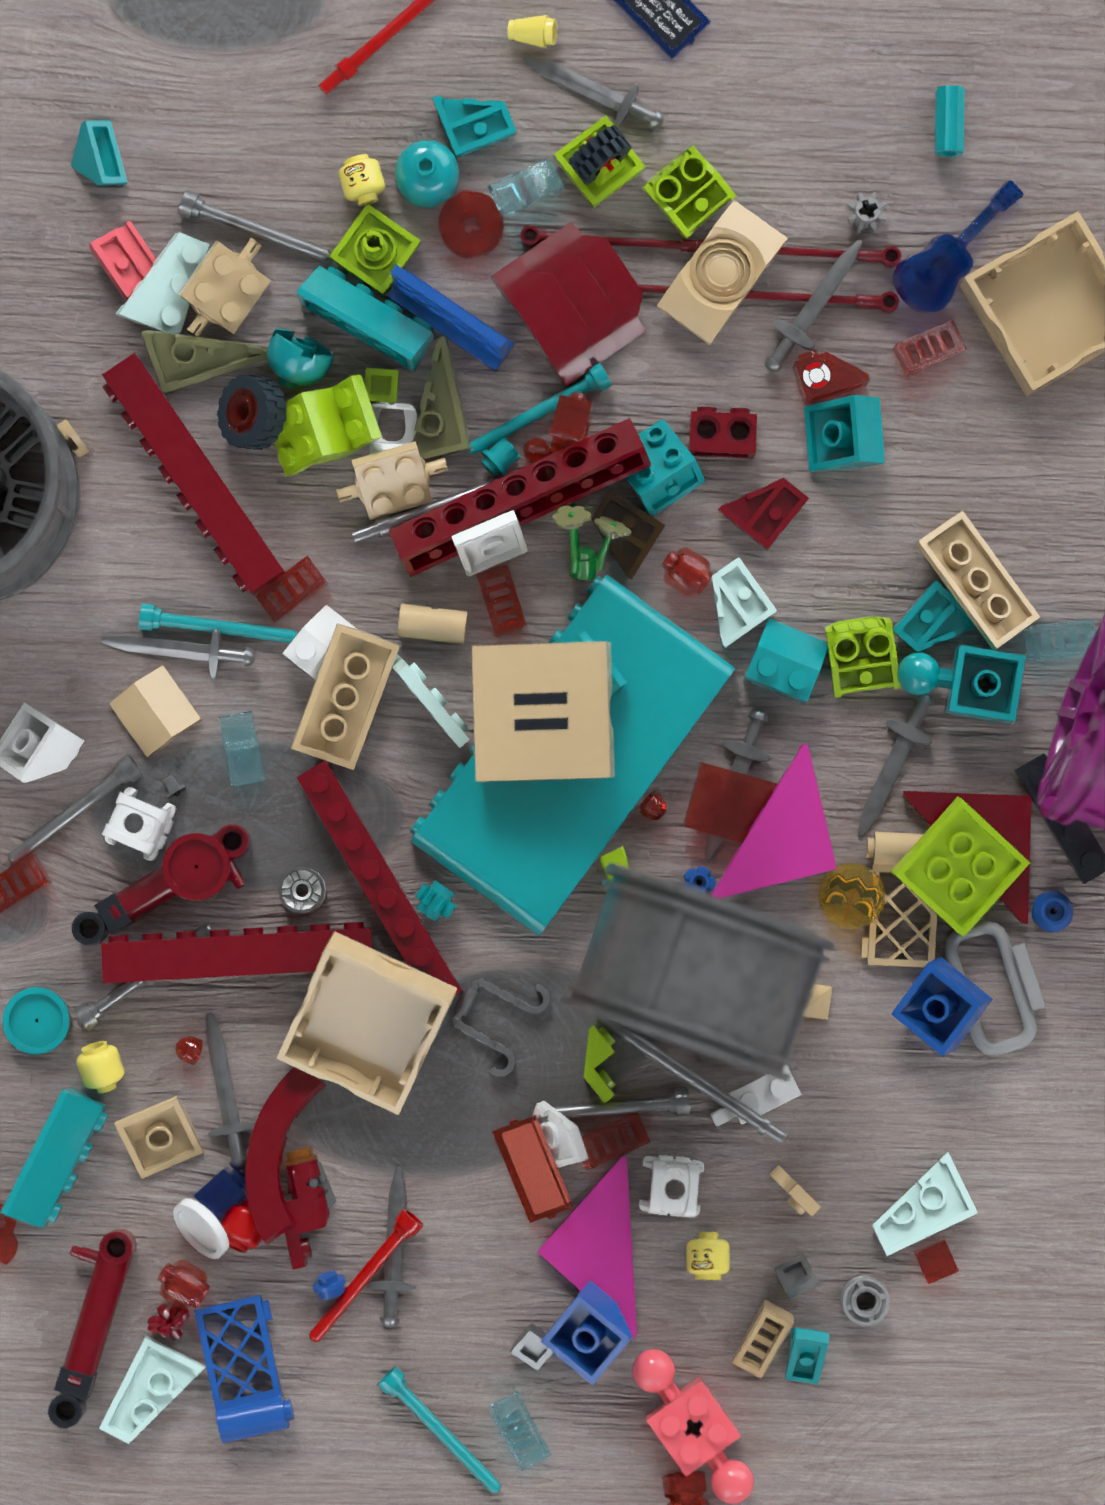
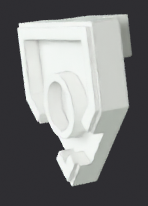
(561, 1135)

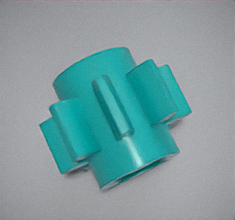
(435, 900)

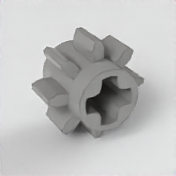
(863, 221)

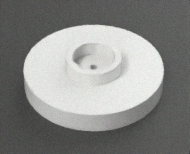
(201, 1228)

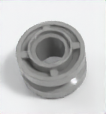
(876, 1311)

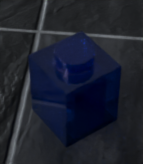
(222, 1191)

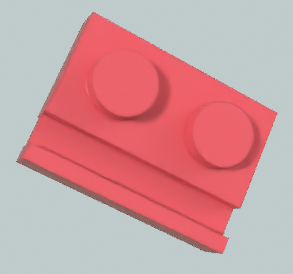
(123, 258)

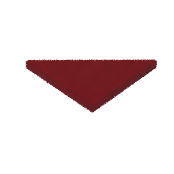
(1006, 814)

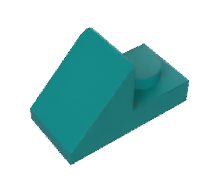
(806, 1355)

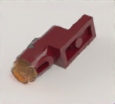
(309, 1202)

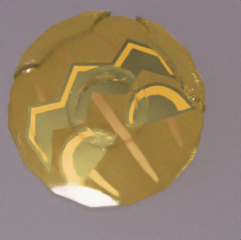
(852, 895)

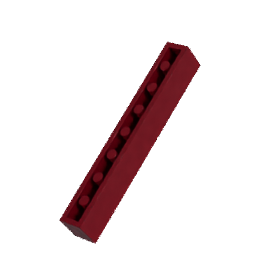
(193, 474)
(374, 873)
(221, 953)

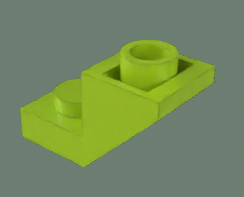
(597, 1051)

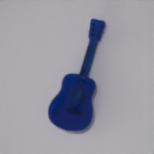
(931, 276)

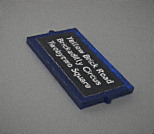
(667, 22)

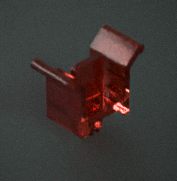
(570, 421)

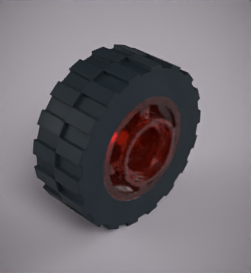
(251, 412)

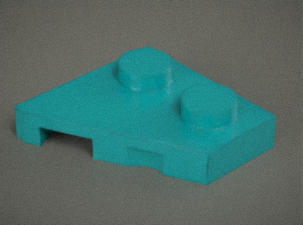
(473, 123)
(932, 619)

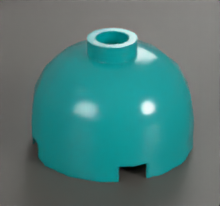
(427, 173)
(297, 359)

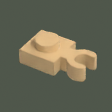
(799, 1198)

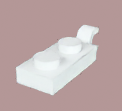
(760, 1096)

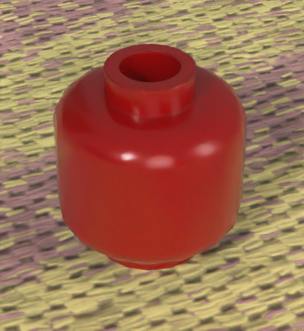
(240, 1228)

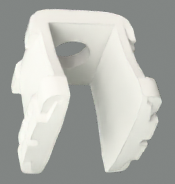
(156, 824)
(666, 1169)

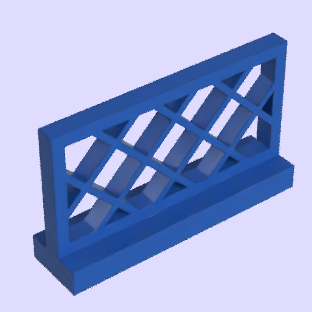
(449, 319)

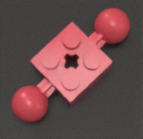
(654, 1373)

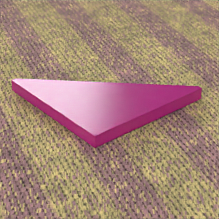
(786, 838)
(597, 1242)

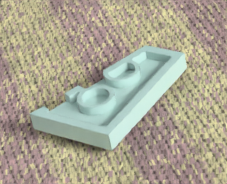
(148, 1387)

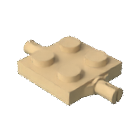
(224, 287)
(392, 480)

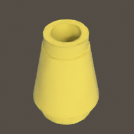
(533, 30)

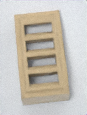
(776, 1314)

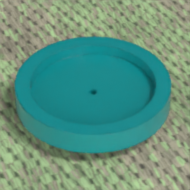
(21, 1024)

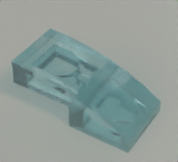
(525, 187)
(242, 748)

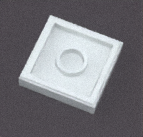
(490, 543)

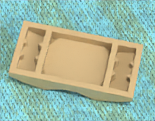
(721, 272)

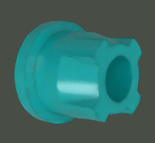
(500, 458)

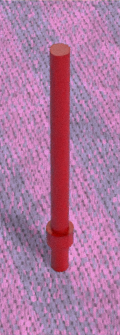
(348, 66)

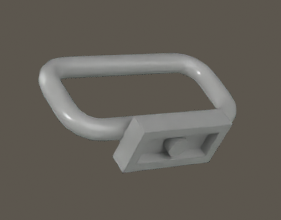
(1022, 981)

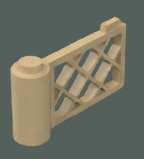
(886, 852)

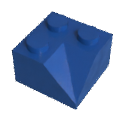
(941, 1006)
(589, 1333)

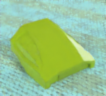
(689, 191)
(862, 655)

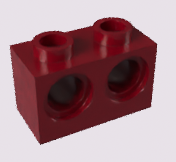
(722, 443)

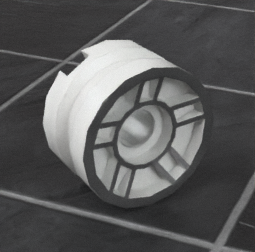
(289, 884)

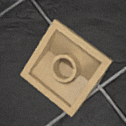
(154, 711)
(159, 1137)

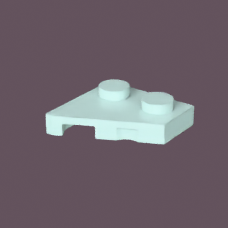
(738, 602)

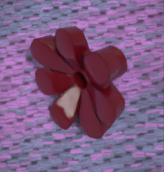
(168, 1321)

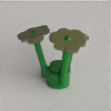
(582, 560)

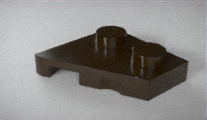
(632, 549)

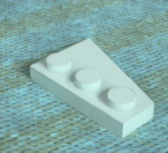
(156, 297)
(432, 701)
(926, 1208)

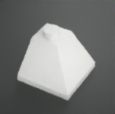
(312, 641)
(36, 745)

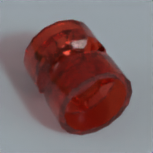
(685, 1489)

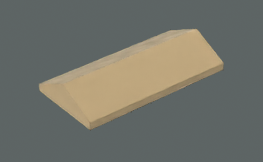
(977, 580)
(345, 696)

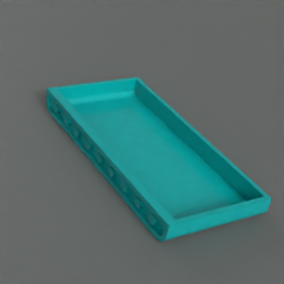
(538, 838)

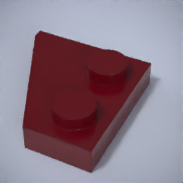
(765, 511)

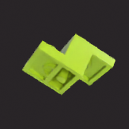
(326, 426)

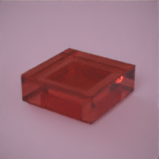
(936, 1261)

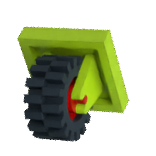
(599, 161)

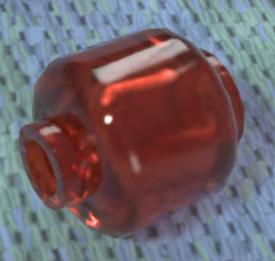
(686, 571)
(183, 1284)

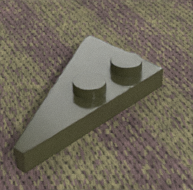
(191, 359)
(442, 422)

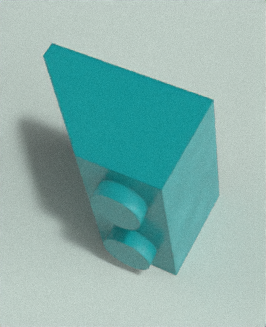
(844, 433)
(786, 661)

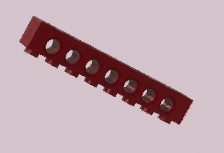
(528, 492)

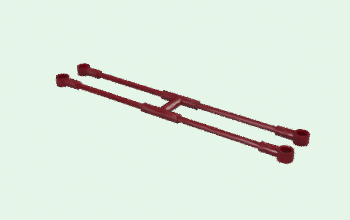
(689, 245)

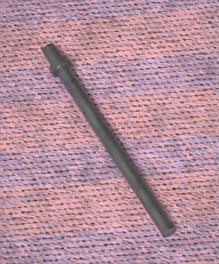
(709, 1089)

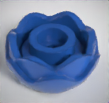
(1041, 911)

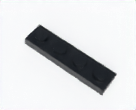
(1074, 838)

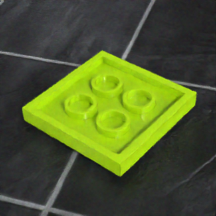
(960, 867)

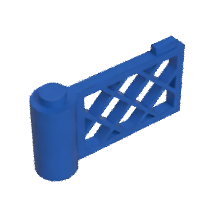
(253, 1413)

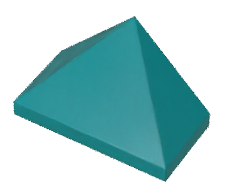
(98, 154)

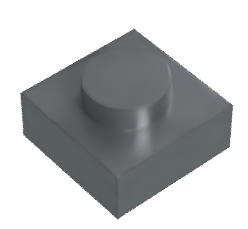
(796, 1276)
(529, 1347)

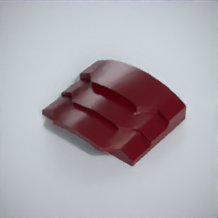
(573, 300)

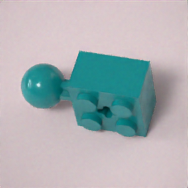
(1004, 671)

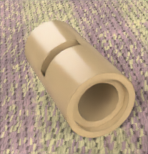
(432, 624)

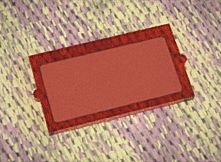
(532, 1169)

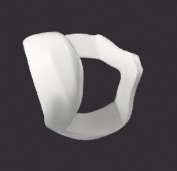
(410, 421)

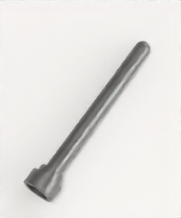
(194, 206)
(125, 771)
(91, 1013)
(675, 1102)

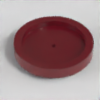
(194, 882)

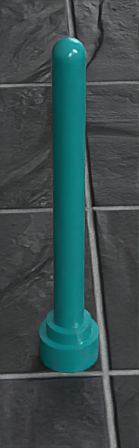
(594, 380)
(152, 617)
(395, 1384)

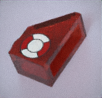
(826, 376)

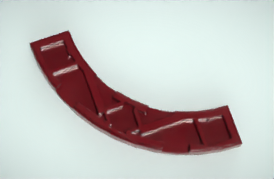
(267, 1149)

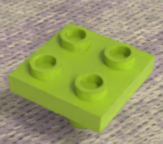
(374, 248)

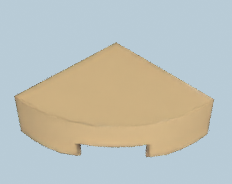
(72, 437)

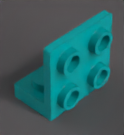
(672, 470)

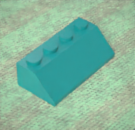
(365, 317)
(55, 1158)

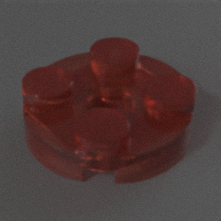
(452, 228)

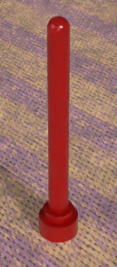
(405, 1226)

